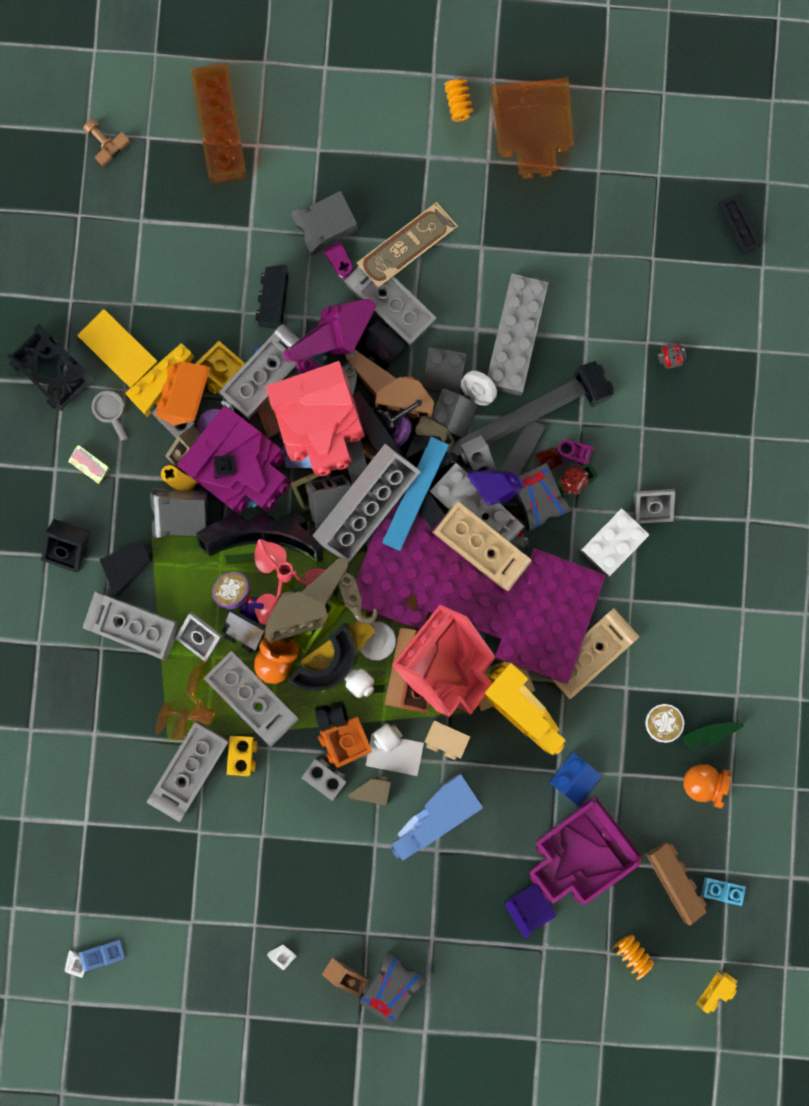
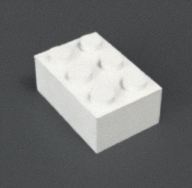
(614, 543)

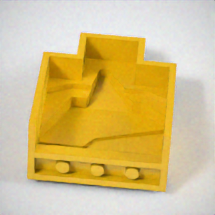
(522, 708)

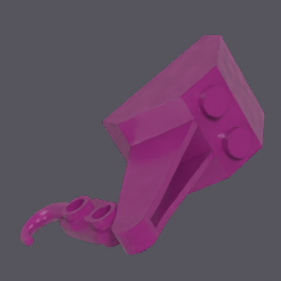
(337, 333)

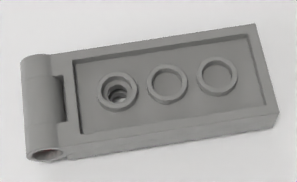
(397, 309)
(248, 386)
(456, 487)
(140, 627)
(243, 690)
(194, 763)

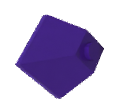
(495, 485)

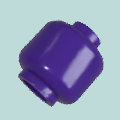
(249, 606)

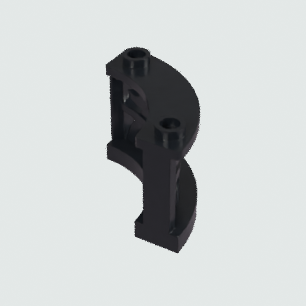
(42, 341)

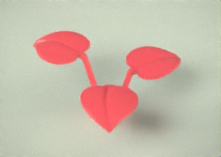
(270, 557)

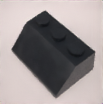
(272, 296)

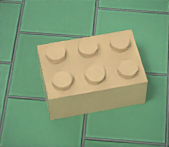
(446, 739)

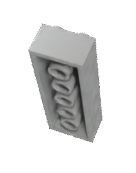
(517, 333)
(366, 503)

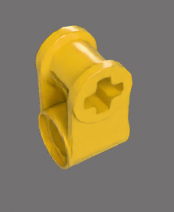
(181, 481)

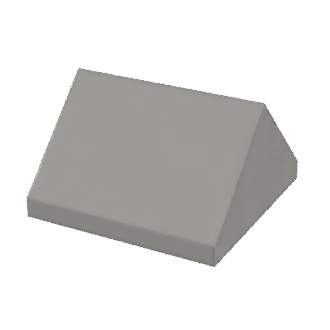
(654, 506)
(199, 637)

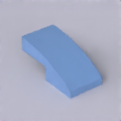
(101, 955)

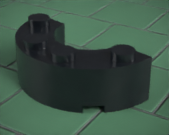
(343, 663)

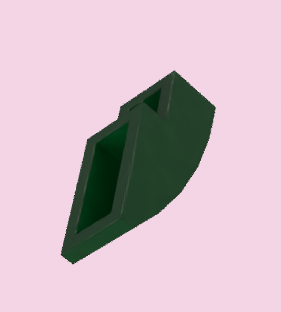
(710, 734)

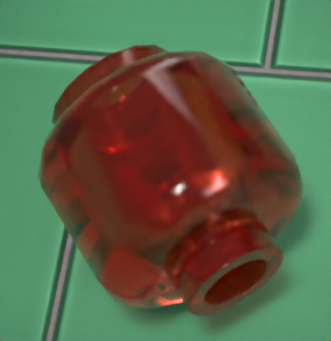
(574, 480)

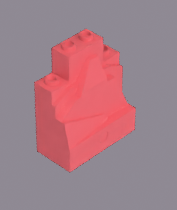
(317, 417)
(447, 663)

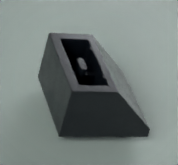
(381, 345)

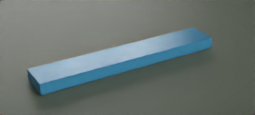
(415, 494)

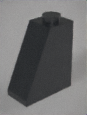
(125, 566)

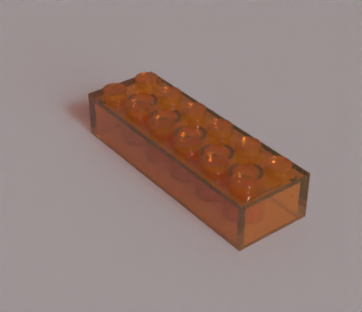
(218, 123)

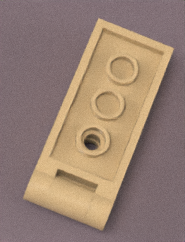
(474, 539)
(615, 638)

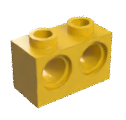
(235, 755)

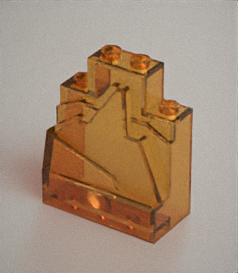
(532, 123)

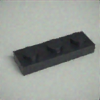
(739, 224)

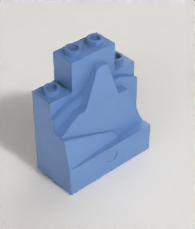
(440, 814)

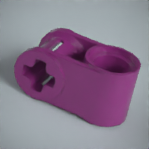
(338, 258)
(576, 452)

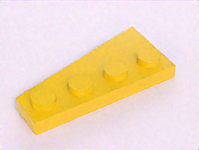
(149, 388)
(324, 655)

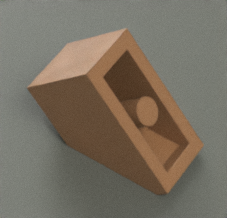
(345, 977)

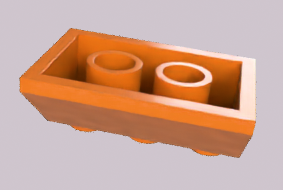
(182, 392)

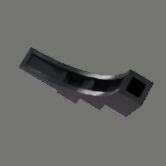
(236, 531)

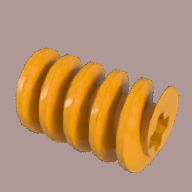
(457, 99)
(634, 955)

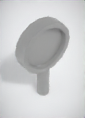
(109, 408)

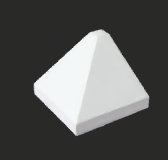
(281, 956)
(74, 964)

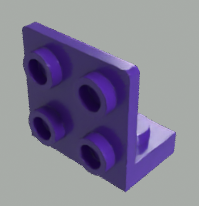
(529, 909)

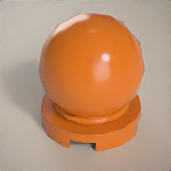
(275, 660)
(706, 784)

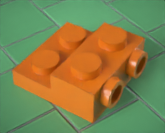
(345, 743)

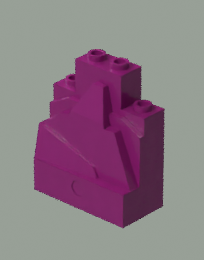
(254, 463)
(583, 855)

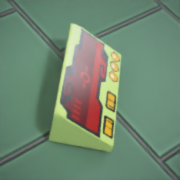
(89, 464)

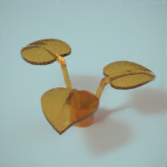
(197, 714)

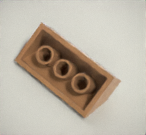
(399, 692)
(676, 882)

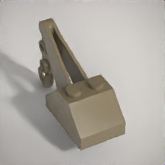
(306, 610)

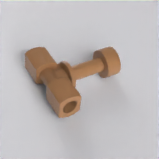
(109, 146)

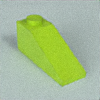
(308, 639)

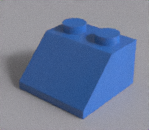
(575, 778)

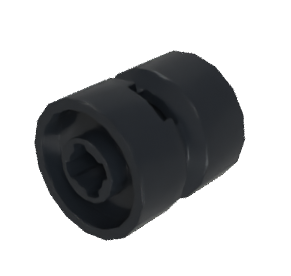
(331, 715)

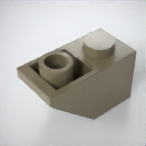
(429, 427)

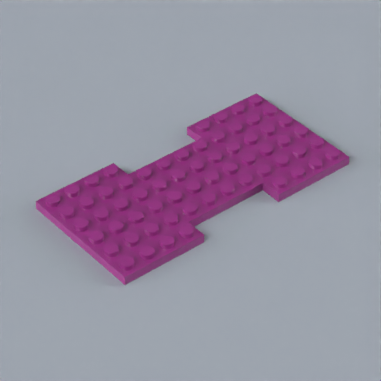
(536, 620)

